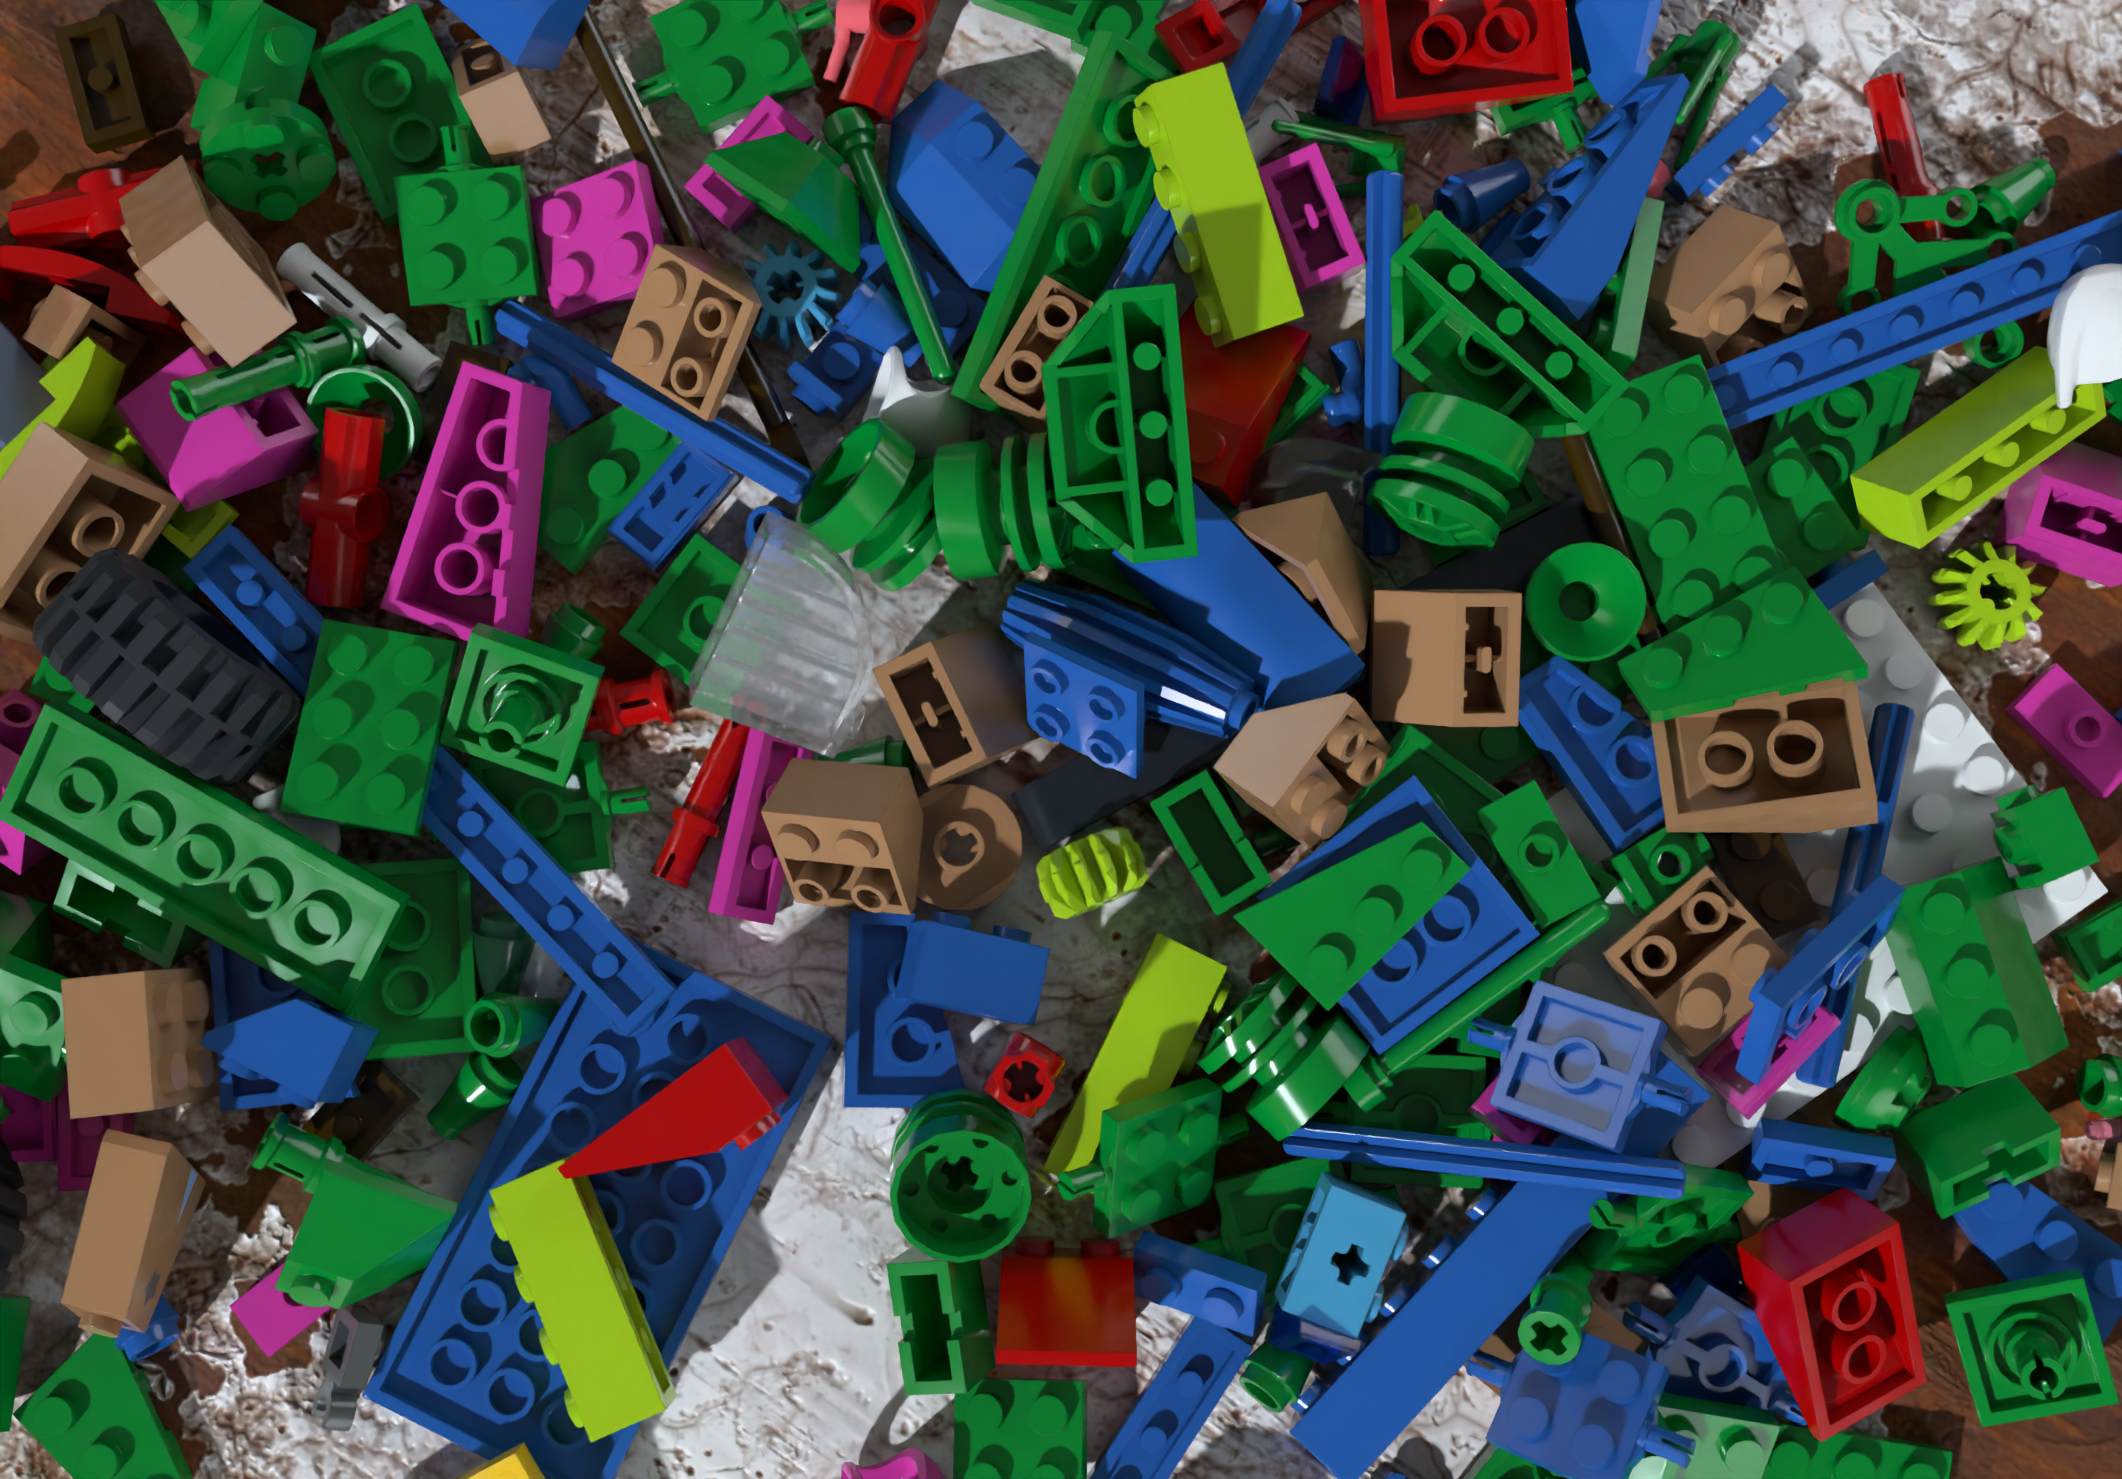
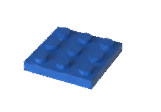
(1447, 949)

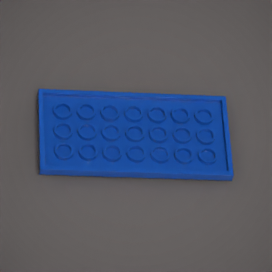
(468, 1340)

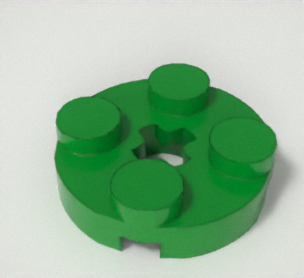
(272, 187)

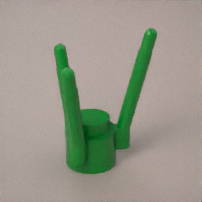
(1705, 64)
(1367, 148)

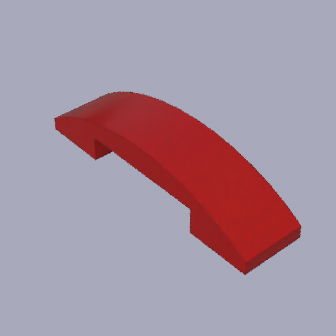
(1215, 31)
(124, 297)

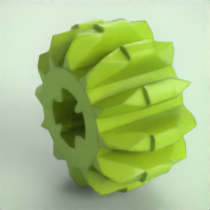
(1992, 572)
(1091, 872)

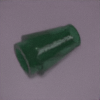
(501, 953)

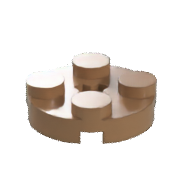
(995, 855)

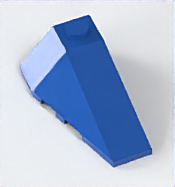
(1581, 223)

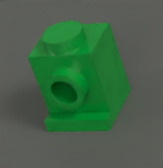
(2040, 836)
(1637, 869)

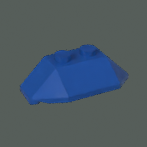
(1612, 42)
(958, 182)

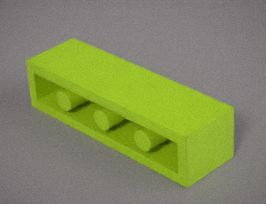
(1216, 205)
(1971, 451)
(1143, 1044)
(583, 1300)

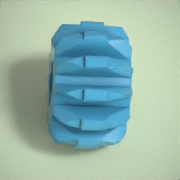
(790, 273)

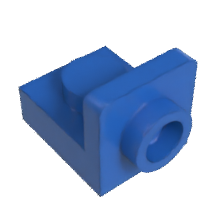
(835, 374)

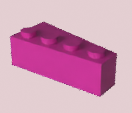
(477, 511)

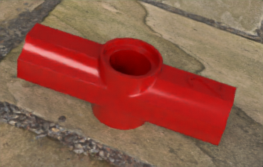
(887, 59)
(79, 214)
(344, 507)
(1025, 1075)

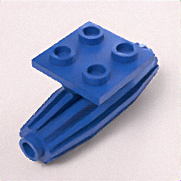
(1106, 668)

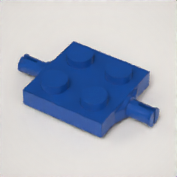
(1579, 1066)
(1715, 1350)
(1581, 1415)

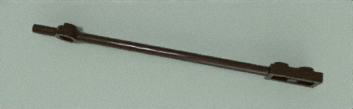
(680, 224)

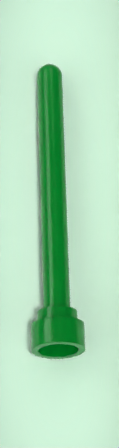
(853, 138)
(1375, 1073)

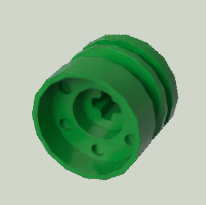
(1450, 471)
(876, 504)
(991, 507)
(1289, 1058)
(965, 1208)

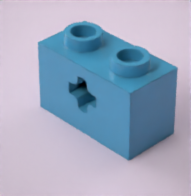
(1334, 1220)

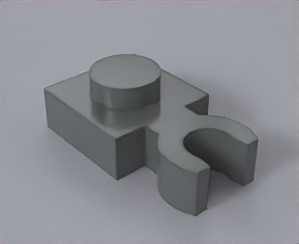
(351, 1353)

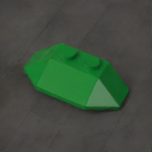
(1486, 339)
(1123, 425)

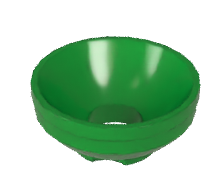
(351, 389)
(1617, 608)
(1886, 1086)

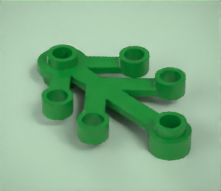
(1920, 261)

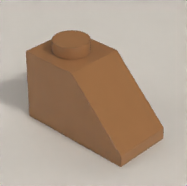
(498, 101)
(67, 319)

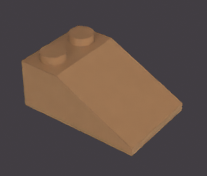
(1769, 764)

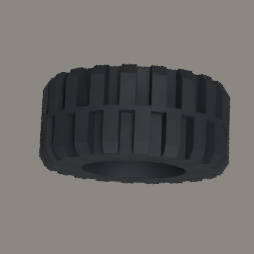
(167, 668)

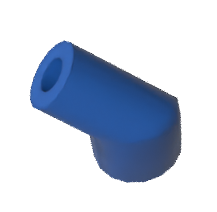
(1350, 373)
(565, 396)

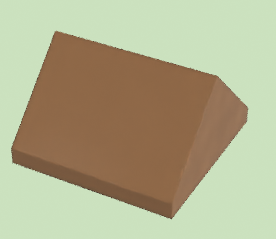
(1316, 558)

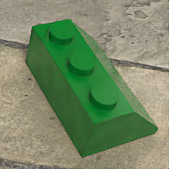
(1973, 976)

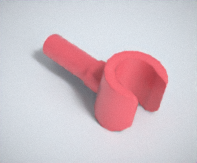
(851, 17)

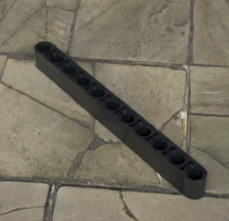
(1087, 793)

